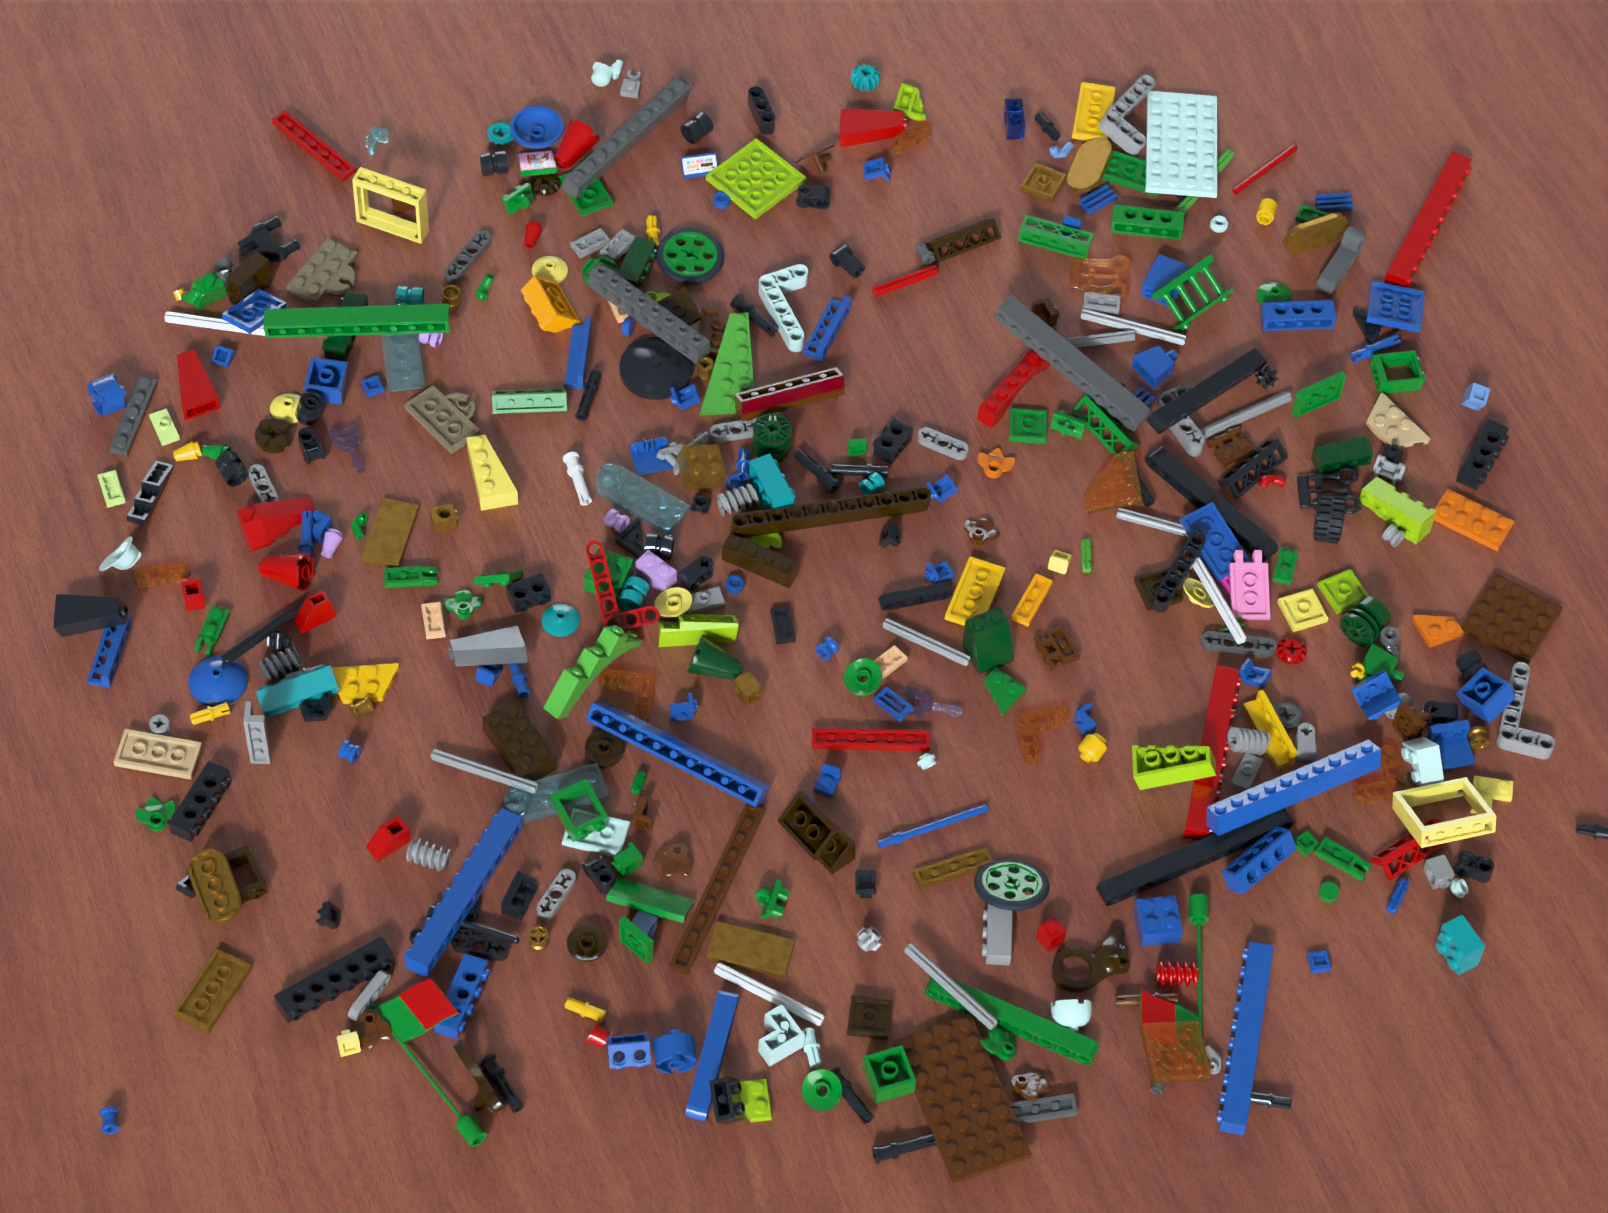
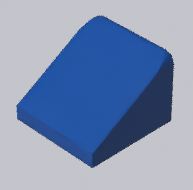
(223, 356)
(488, 674)

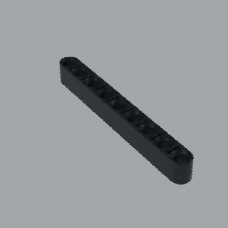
(1206, 391)
(1201, 494)

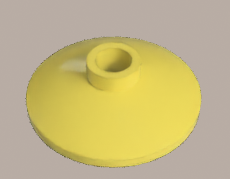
(550, 268)
(281, 411)
(1197, 593)
(673, 602)

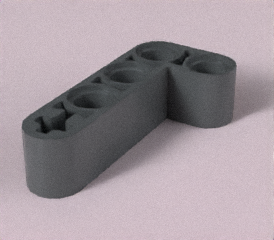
(1341, 261)

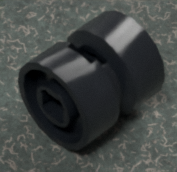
(696, 128)
(493, 163)
(309, 408)
(232, 469)
(660, 546)
(1470, 664)

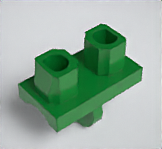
(519, 198)
(1068, 425)
(775, 893)

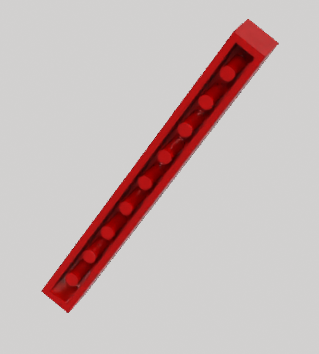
(1428, 221)
(1214, 735)

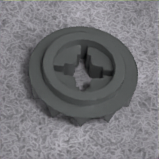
(1292, 711)

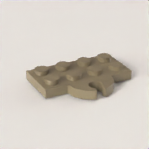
(325, 273)
(444, 417)

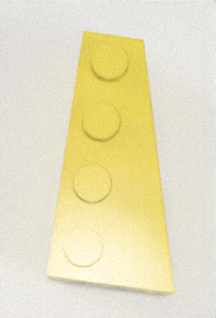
(490, 478)

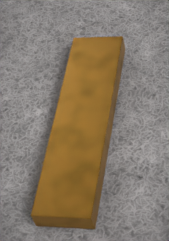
(951, 868)

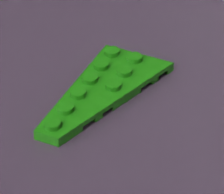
(732, 368)

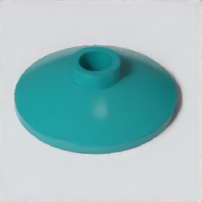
(560, 626)

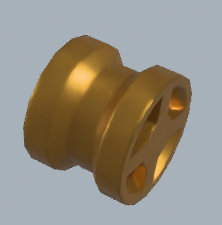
(1478, 737)
(538, 933)

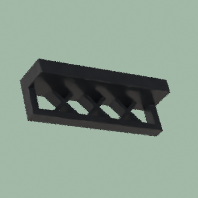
(1249, 462)

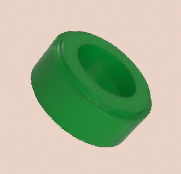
(1328, 892)

